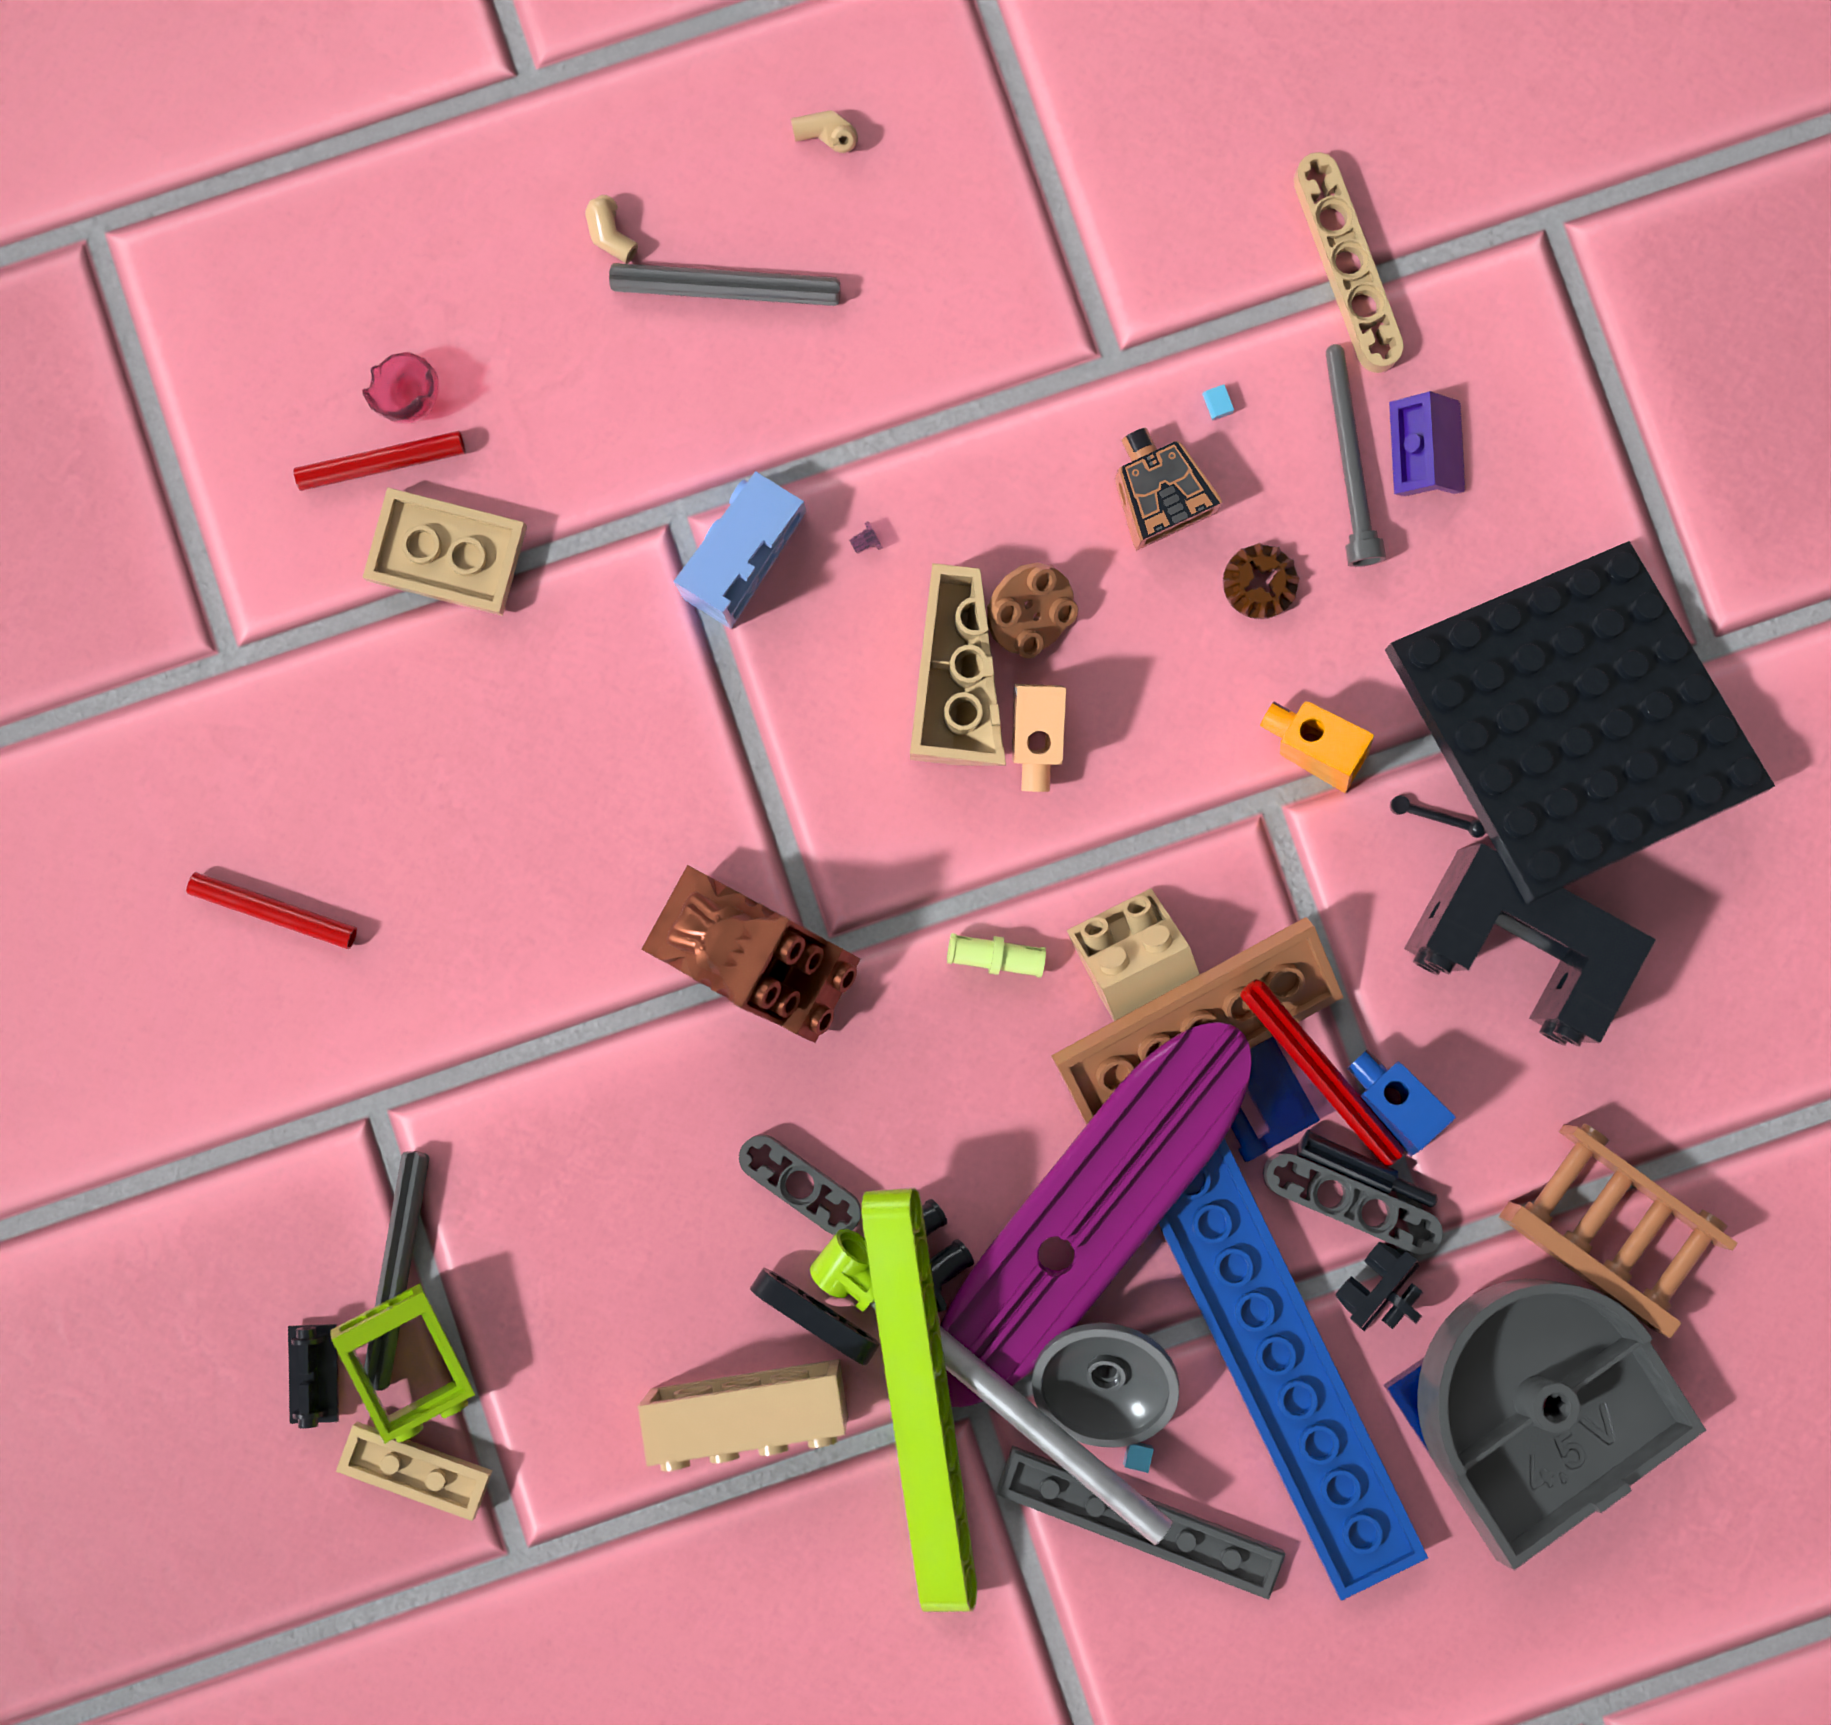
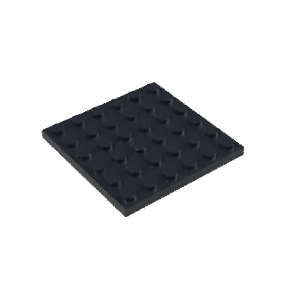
(1578, 720)

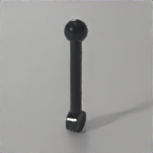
(1401, 805)

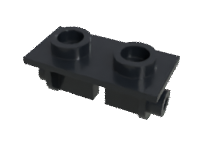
(312, 1375)

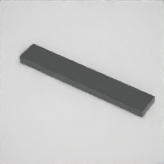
(1188, 1543)

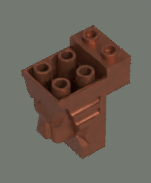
(751, 955)

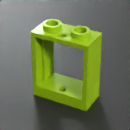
(380, 1320)

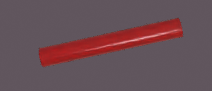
(379, 460)
(271, 910)

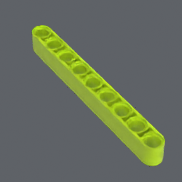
(919, 1399)

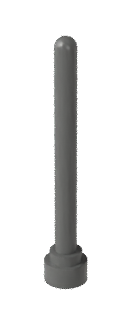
(1364, 544)

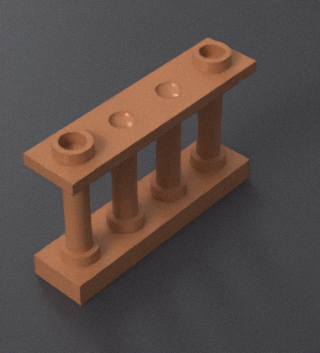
(1614, 1275)

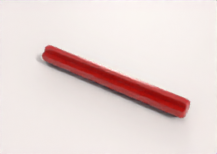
(1322, 1072)

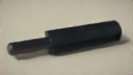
(1360, 1168)

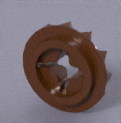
(1258, 602)

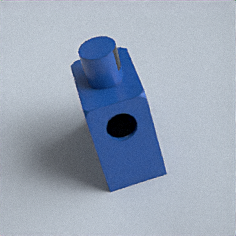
(1417, 1117)

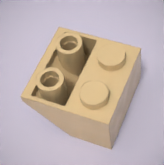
(1133, 953)

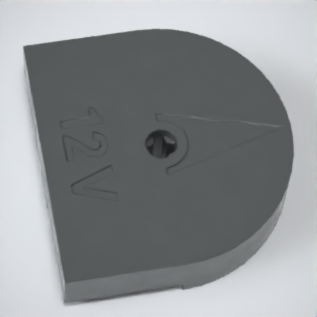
(1534, 1469)

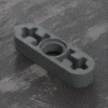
(777, 1154)

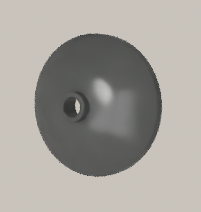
(1101, 1402)

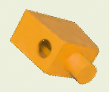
(1334, 756)

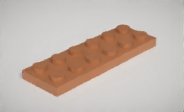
(1287, 962)

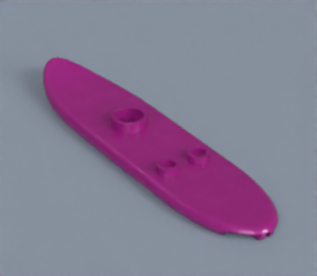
(1101, 1199)

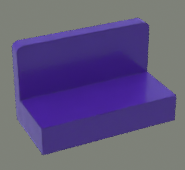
(1427, 444)

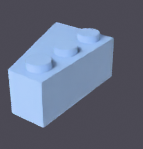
(740, 549)

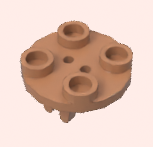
(1047, 595)

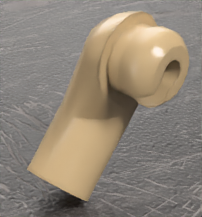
(603, 232)

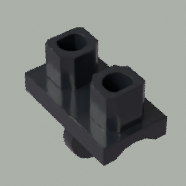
(1367, 1305)

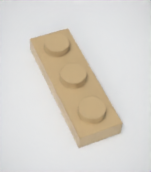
(414, 1471)

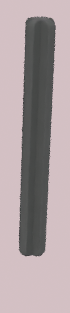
(724, 284)
(397, 1259)

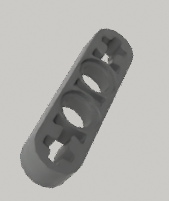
(1353, 1199)

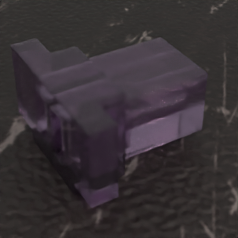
(865, 539)

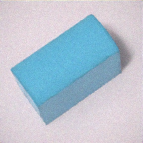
(1218, 402)

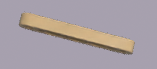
(1352, 240)

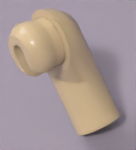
(828, 127)

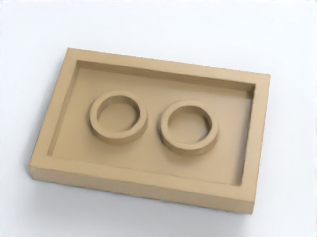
(445, 551)

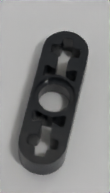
(814, 1316)

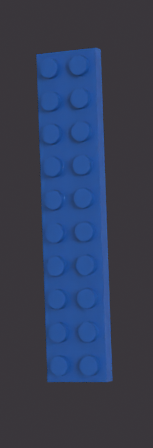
(1288, 1380)

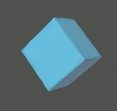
(1138, 1457)

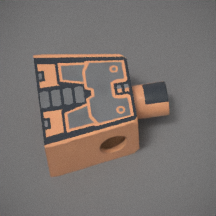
(1161, 489)

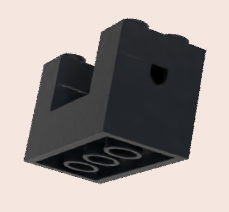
(1594, 948)

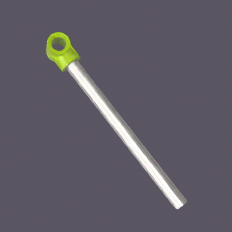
(845, 1270)

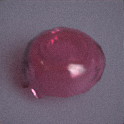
(402, 388)

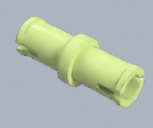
(996, 955)

